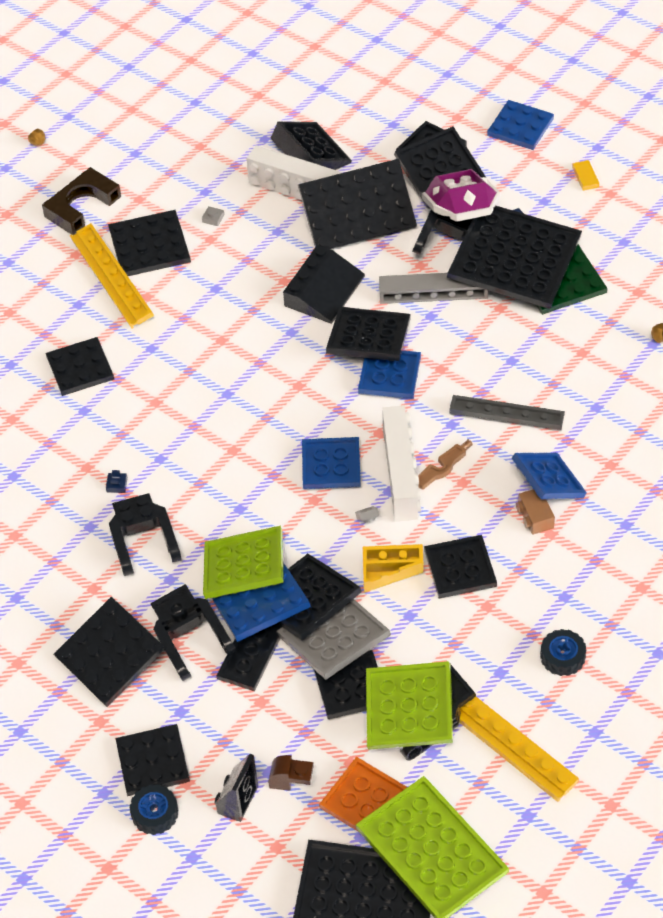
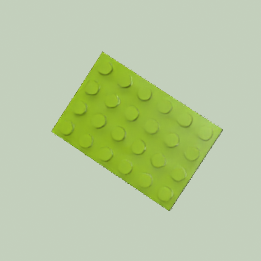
(432, 849)

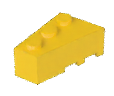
(390, 564)

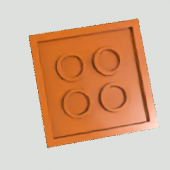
(359, 793)

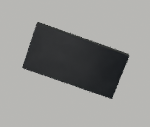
(251, 659)

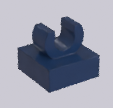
(116, 482)

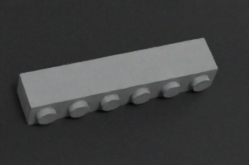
(426, 289)

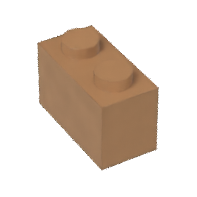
(535, 512)

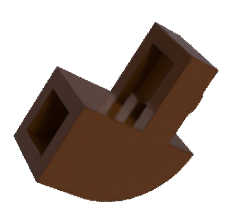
(287, 771)

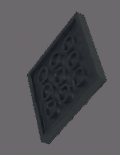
(436, 156)
(149, 243)
(368, 333)
(326, 593)
(109, 651)

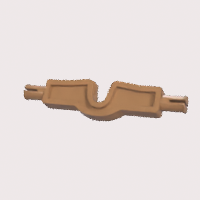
(446, 460)

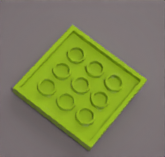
(243, 562)
(409, 705)

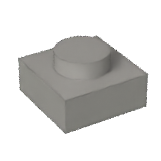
(213, 216)
(367, 514)

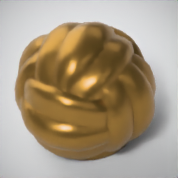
(37, 137)
(657, 333)

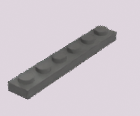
(507, 412)

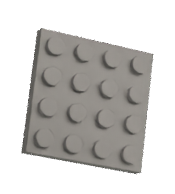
(339, 639)

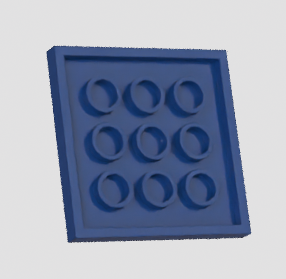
(261, 607)

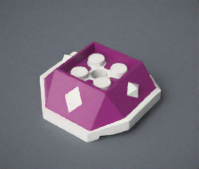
(461, 195)

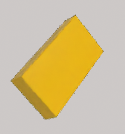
(585, 175)

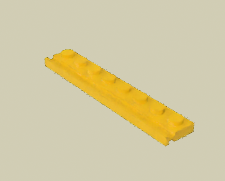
(111, 276)
(517, 749)

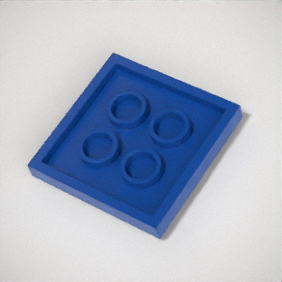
(520, 124)
(391, 377)
(331, 463)
(549, 475)

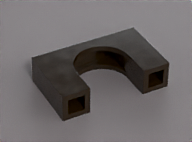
(88, 183)

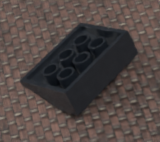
(309, 143)
(322, 285)

